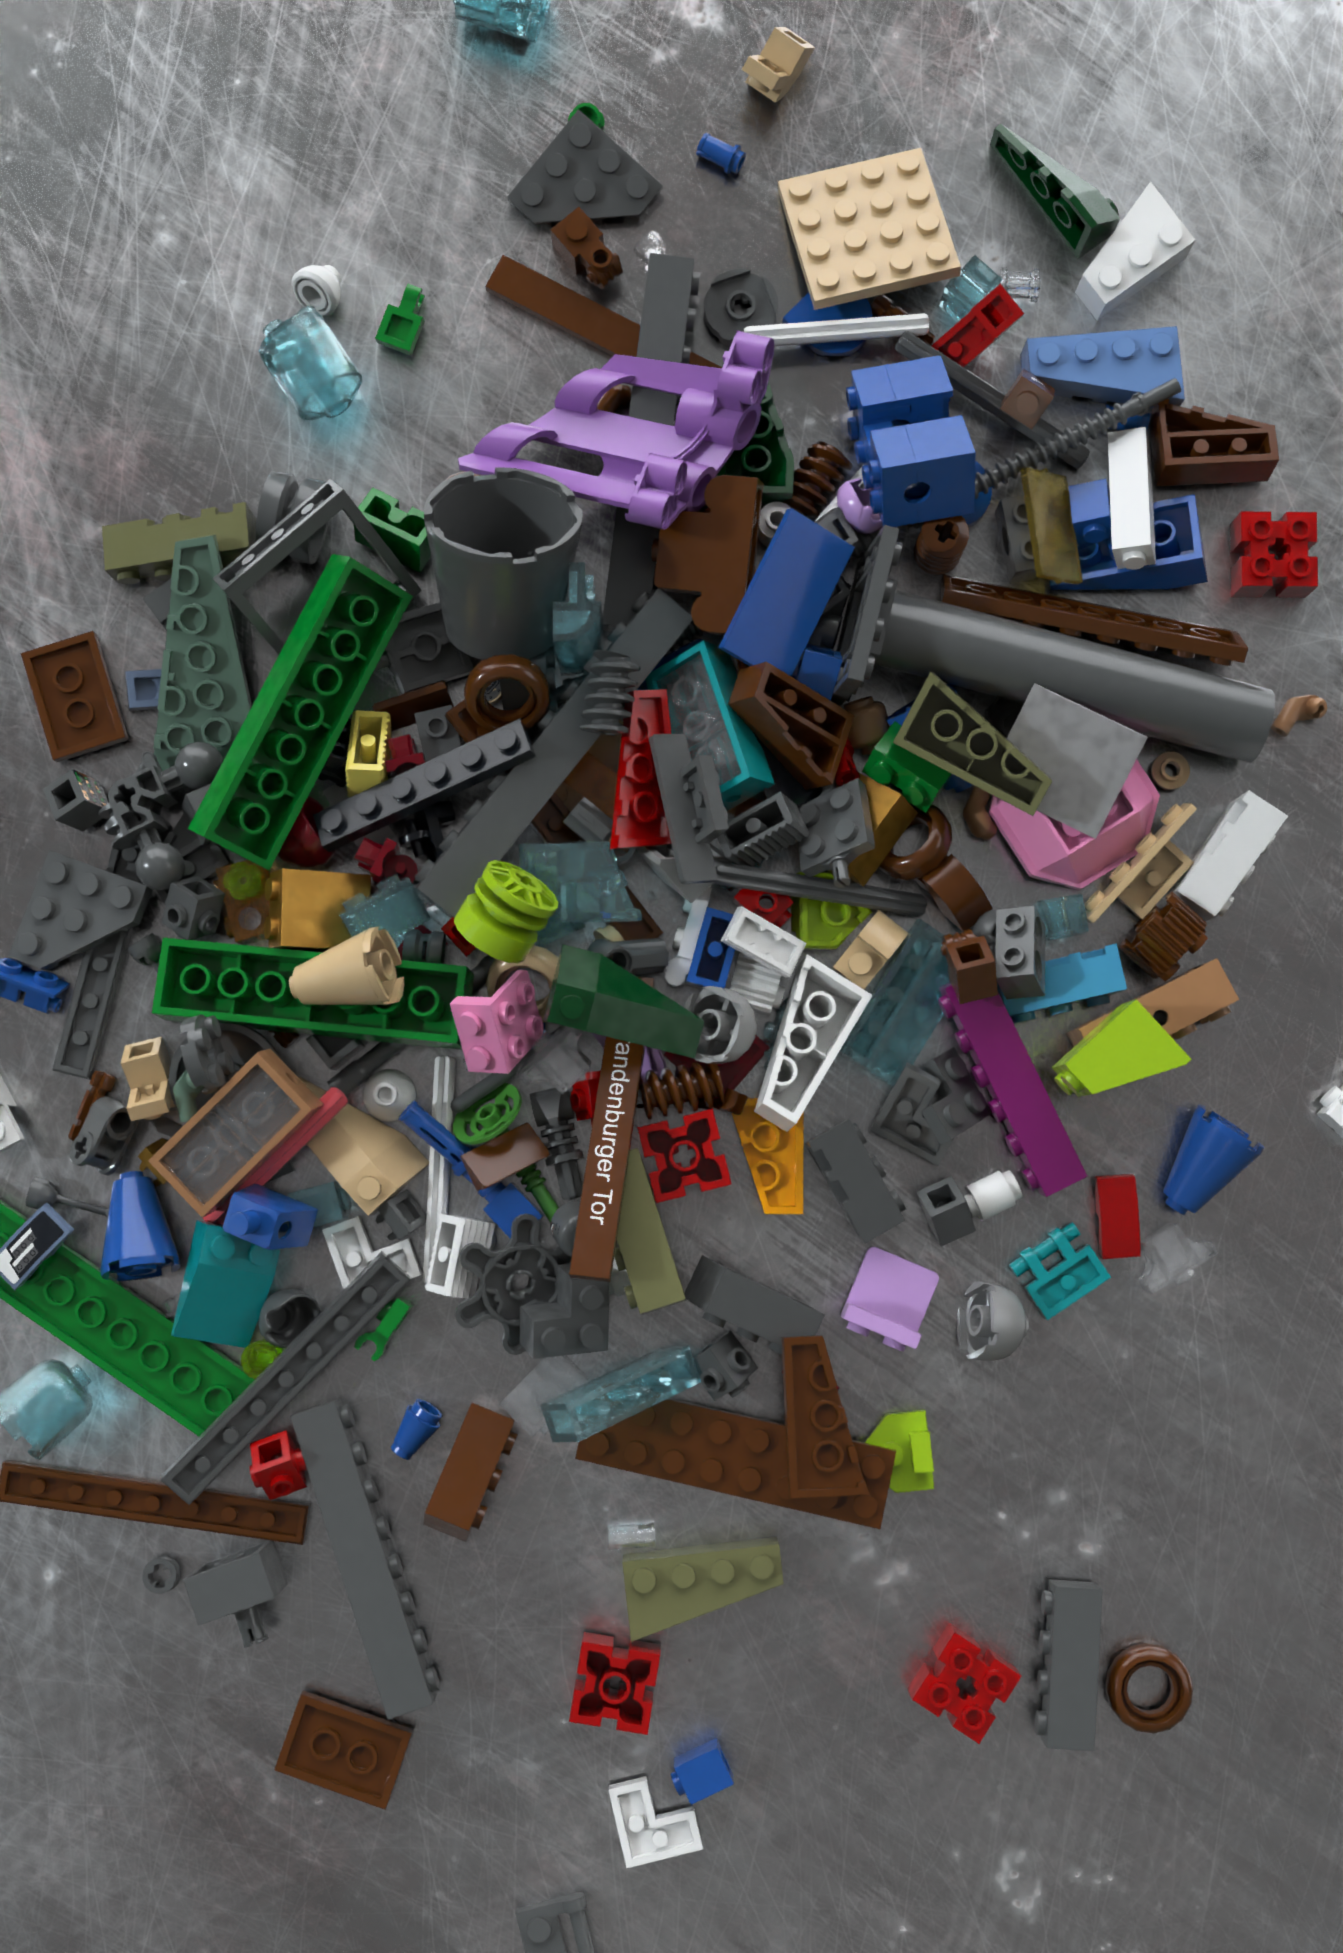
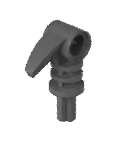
(553, 1111)

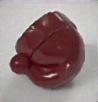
(303, 843)

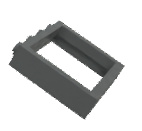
(290, 534)

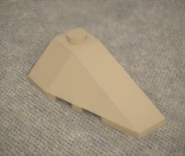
(365, 1155)

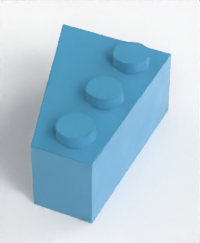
(1071, 980)

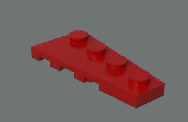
(638, 805)

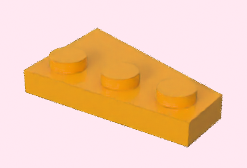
(773, 1160)

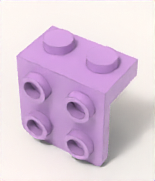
(889, 1298)

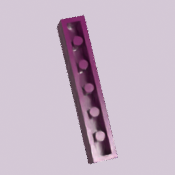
(1015, 1090)

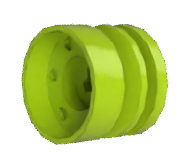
(505, 912)

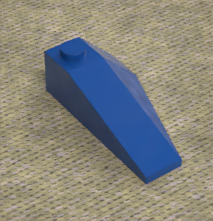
(1177, 551)

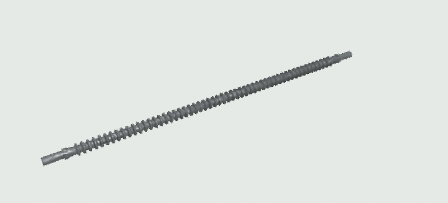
(1135, 406)

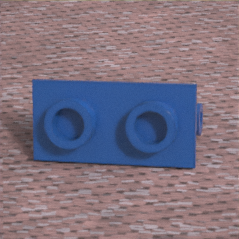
(40, 986)

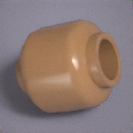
(868, 724)

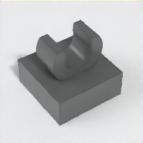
(402, 1215)

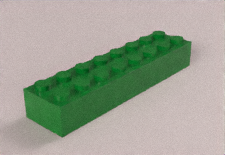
(300, 711)
(253, 990)

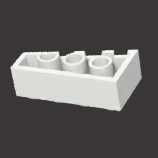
(810, 1035)

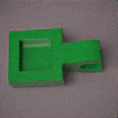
(402, 325)
(391, 1318)

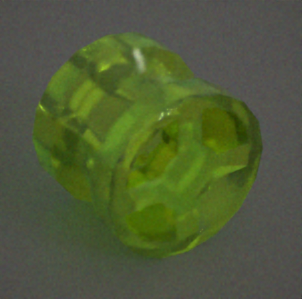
(267, 1354)

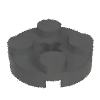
(736, 285)
(204, 1053)

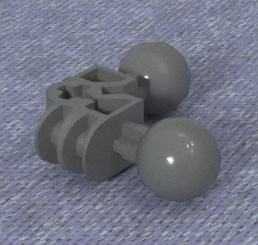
(138, 825)

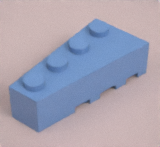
(1106, 363)

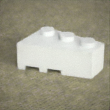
(1135, 255)
(1229, 855)

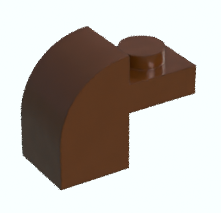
(956, 893)

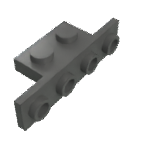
(690, 805)

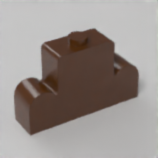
(713, 551)

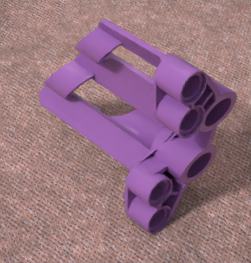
(646, 464)

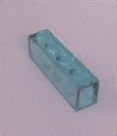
(620, 1394)

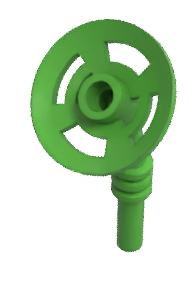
(496, 1124)

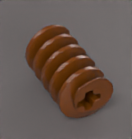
(815, 477)
(941, 545)
(681, 1088)

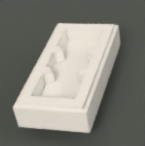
(763, 942)

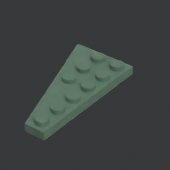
(202, 666)

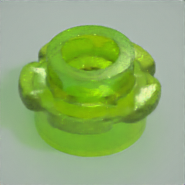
(253, 880)

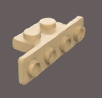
(1149, 873)

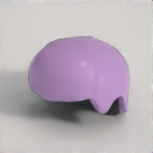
(856, 507)

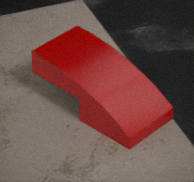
(1118, 1216)

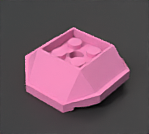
(1069, 857)

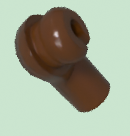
(614, 398)

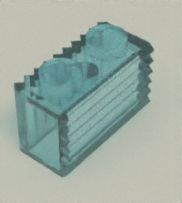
(391, 908)

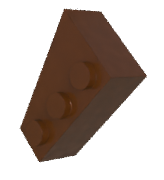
(1209, 448)
(792, 722)
(470, 1472)

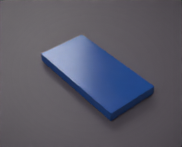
(787, 594)

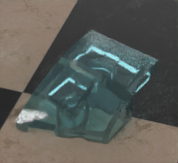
(583, 880)

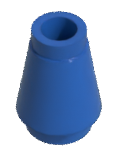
(416, 1427)

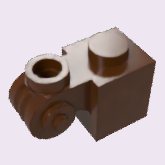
(582, 247)
(970, 966)

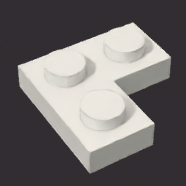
(353, 1251)
(647, 1835)

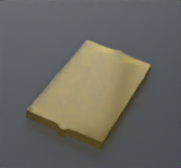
(1051, 526)

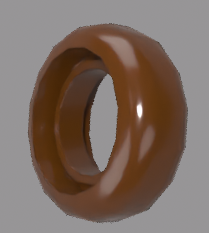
(506, 667)
(929, 855)
(1180, 1694)

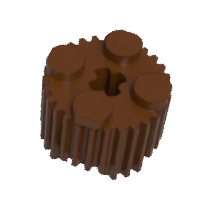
(1165, 937)

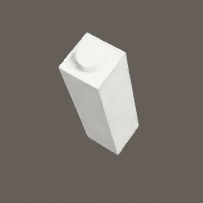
(1131, 498)

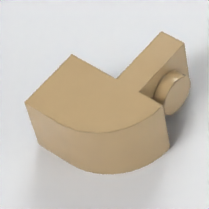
(778, 64)
(870, 950)
(147, 1073)

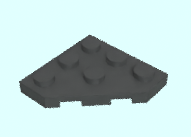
(585, 172)
(75, 911)

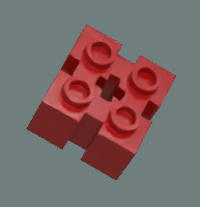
(1257, 570)
(705, 1168)
(630, 1702)
(968, 1707)

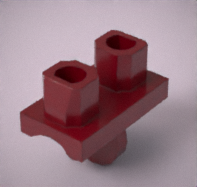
(403, 755)
(385, 861)

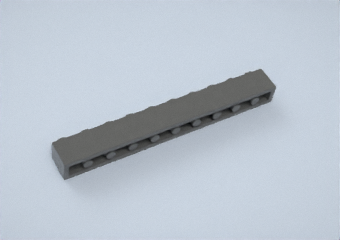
(661, 337)
(558, 749)

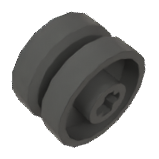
(280, 498)

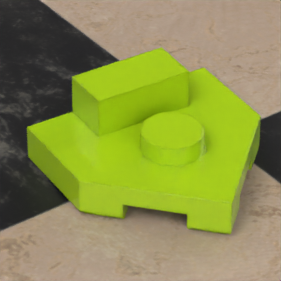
(824, 923)
(910, 1438)

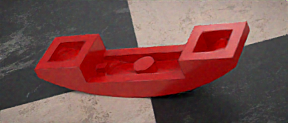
(980, 327)

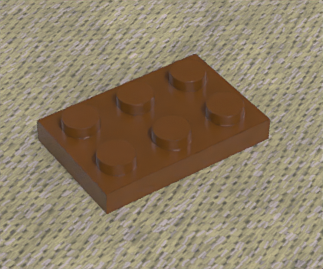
(74, 696)
(344, 1750)

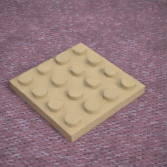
(868, 228)

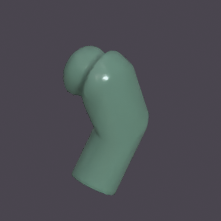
(185, 1095)

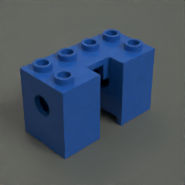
(909, 446)

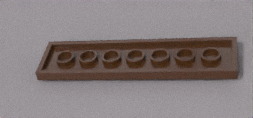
(1107, 622)
(730, 1457)

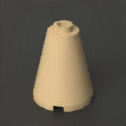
(351, 973)

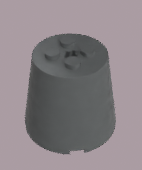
(501, 558)

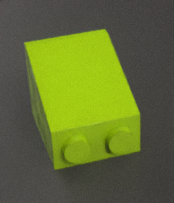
(1117, 1052)

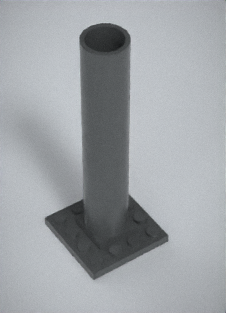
(1010, 656)

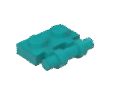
(1067, 1280)

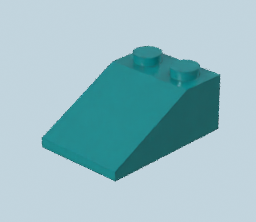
(223, 1287)

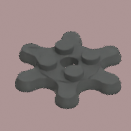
(495, 1276)

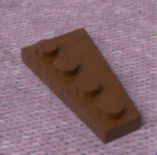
(816, 1426)

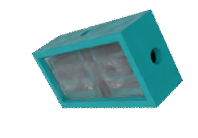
(698, 700)

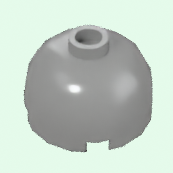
(727, 1025)
(991, 1323)

